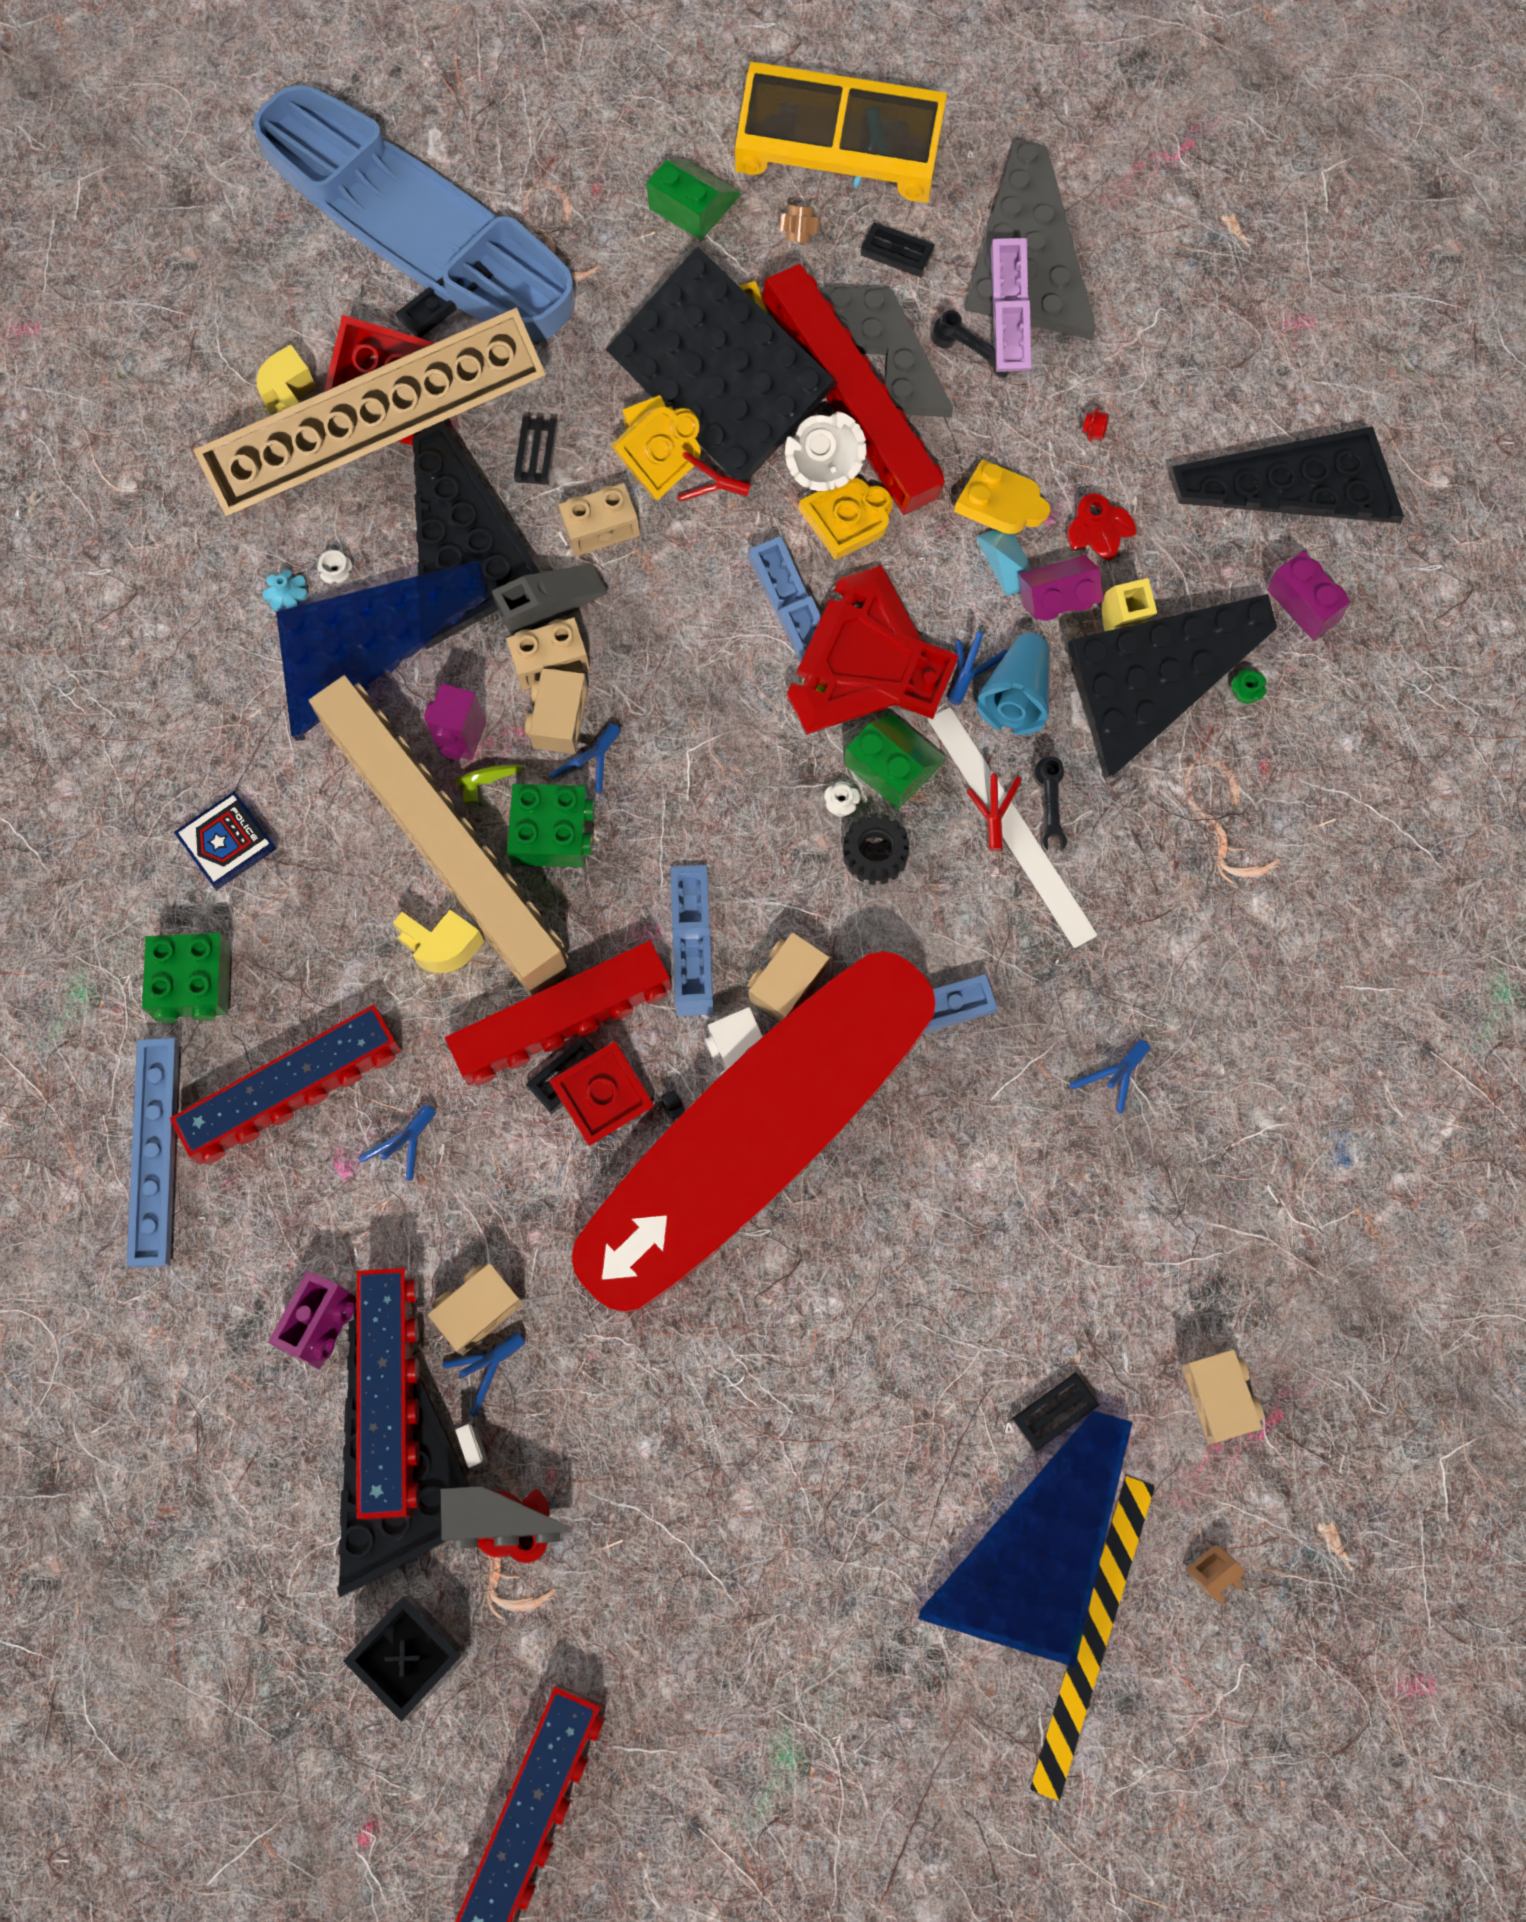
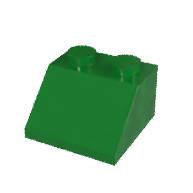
(689, 196)
(892, 759)

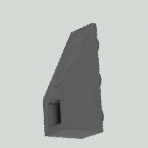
(546, 596)
(485, 1514)

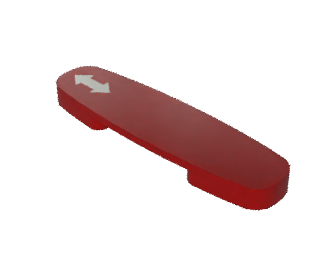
(753, 1132)

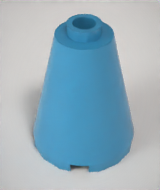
(1019, 687)

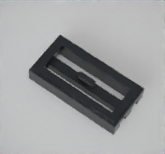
(895, 254)
(538, 426)
(534, 1084)
(1027, 1432)

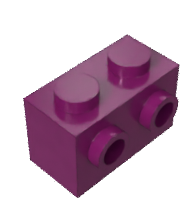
(1060, 588)
(1308, 595)
(455, 722)
(313, 1320)

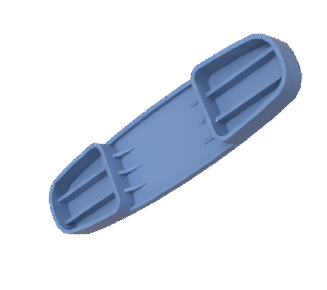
(412, 212)

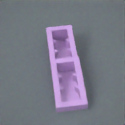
(1011, 304)

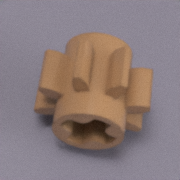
(799, 223)

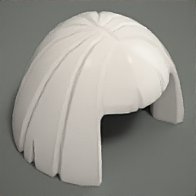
(825, 451)

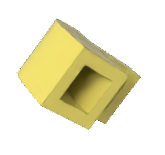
(283, 380)
(1128, 605)
(443, 949)

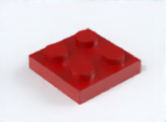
(601, 1093)

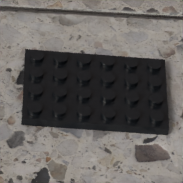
(725, 361)

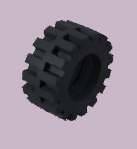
(872, 828)

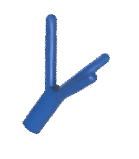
(965, 673)
(598, 750)
(1121, 1071)
(410, 1134)
(481, 1360)

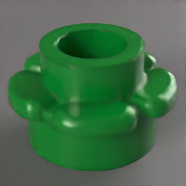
(1245, 694)

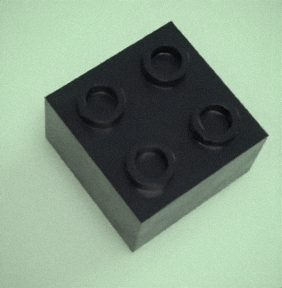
(406, 1657)

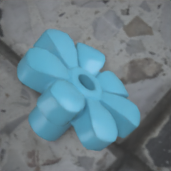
(285, 590)

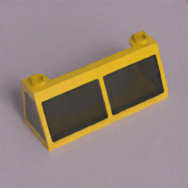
(840, 127)

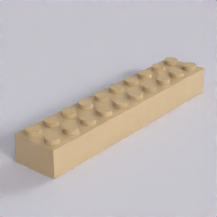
(370, 412)
(441, 836)

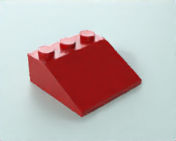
(366, 347)

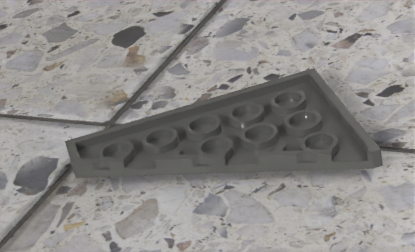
(1033, 210)

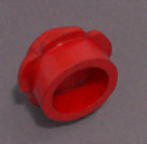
(1096, 425)

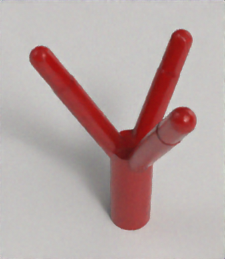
(723, 482)
(994, 818)

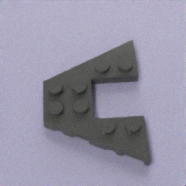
(883, 329)

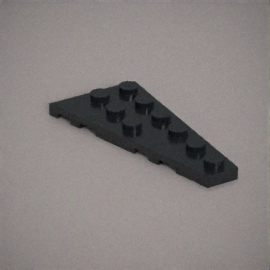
(1314, 477)

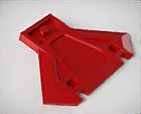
(867, 658)

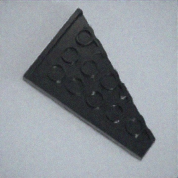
(461, 523)
(1153, 671)
(382, 1545)

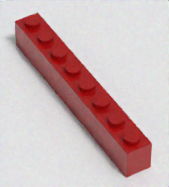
(890, 444)

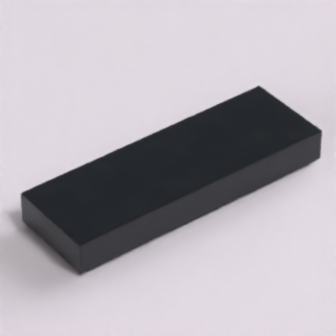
(429, 309)

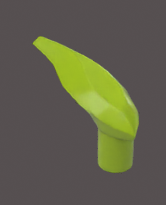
(482, 777)

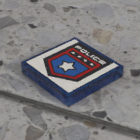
(225, 840)

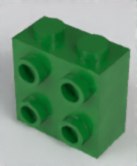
(550, 825)
(186, 976)

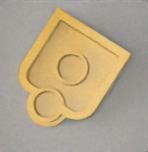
(655, 448)
(1002, 500)
(848, 516)

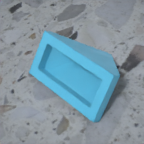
(1005, 558)

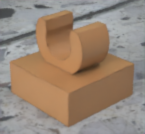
(1215, 1572)

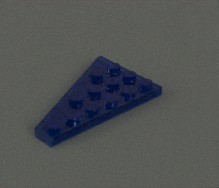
(367, 633)
(1040, 1560)

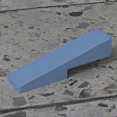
(785, 592)
(691, 941)

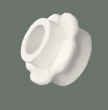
(334, 559)
(838, 807)

